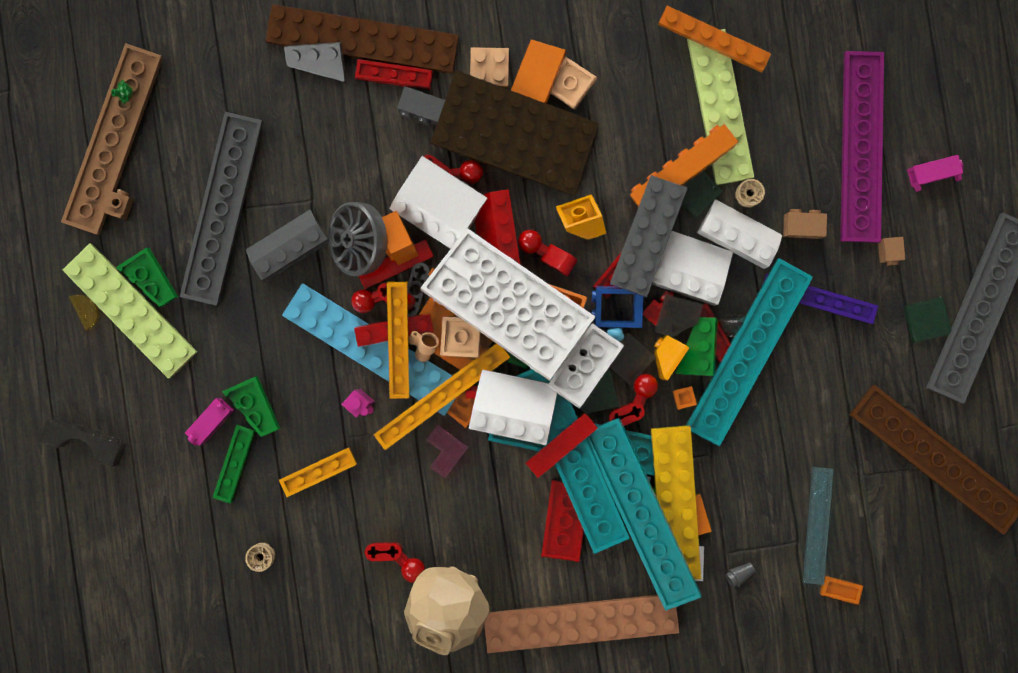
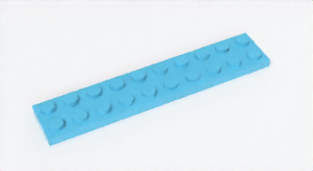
(336, 328)

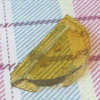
(85, 309)

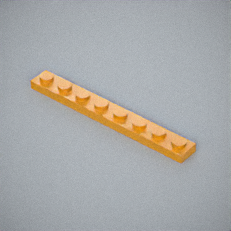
(440, 396)

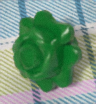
(123, 92)

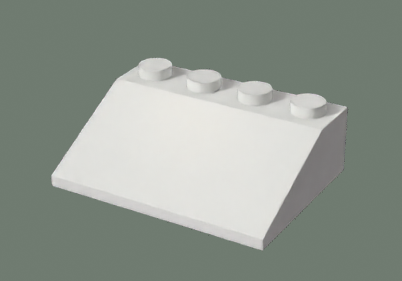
(437, 202)
(693, 268)
(513, 407)

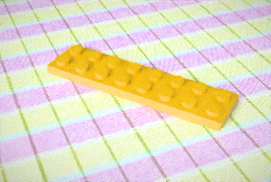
(677, 488)

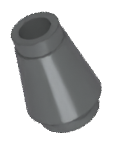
(740, 574)

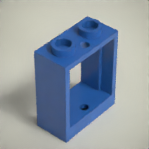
(637, 308)

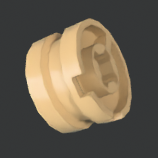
(755, 188)
(253, 560)

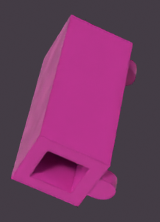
(935, 171)
(359, 403)
(209, 422)

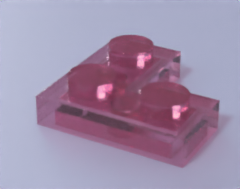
(450, 448)

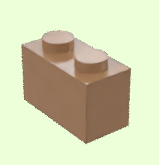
(805, 225)

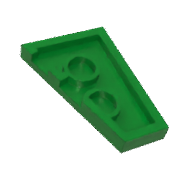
(148, 275)
(701, 355)
(253, 403)

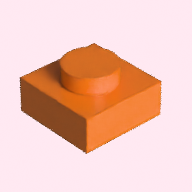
(684, 397)

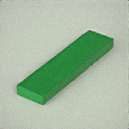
(234, 464)

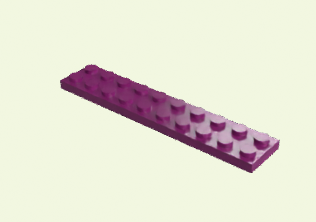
(862, 146)

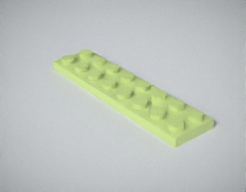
(721, 106)
(130, 311)

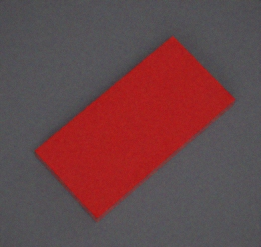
(563, 528)

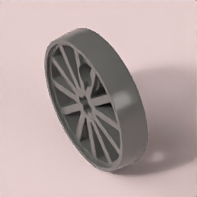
(356, 238)

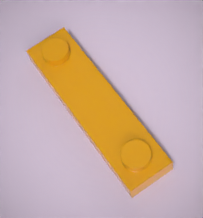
(318, 472)

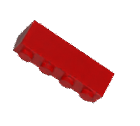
(496, 223)

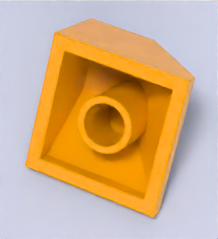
(582, 217)
(668, 355)

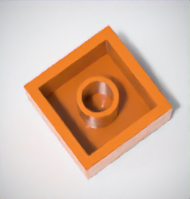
(398, 240)

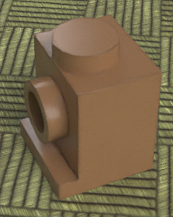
(124, 207)

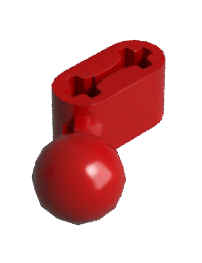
(469, 171)
(552, 256)
(364, 300)
(645, 387)
(410, 568)

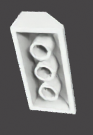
(740, 234)

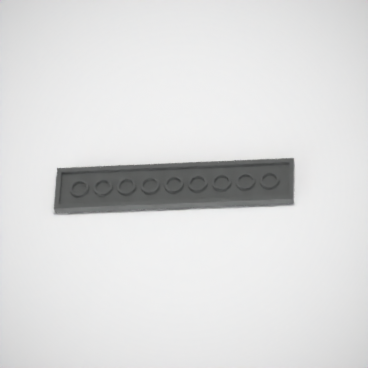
(221, 208)
(978, 313)

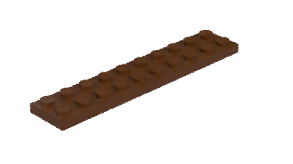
(364, 38)
(937, 459)

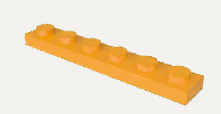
(398, 339)

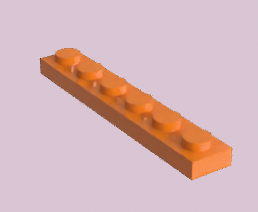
(714, 39)

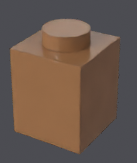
(891, 250)

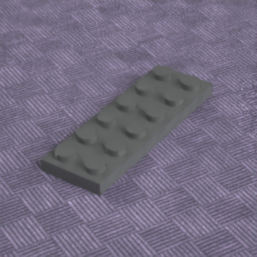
(648, 236)

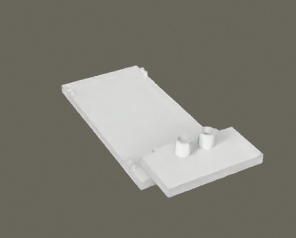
(523, 316)

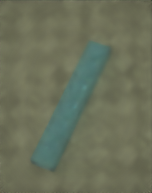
(818, 525)

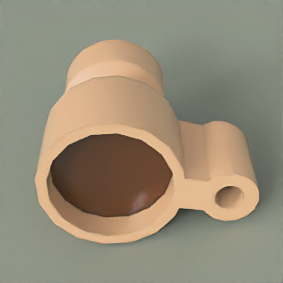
(425, 344)

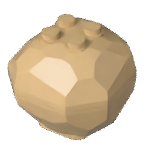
(445, 609)

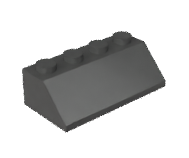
(287, 246)

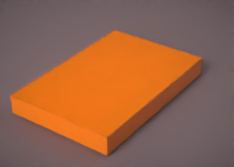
(539, 71)

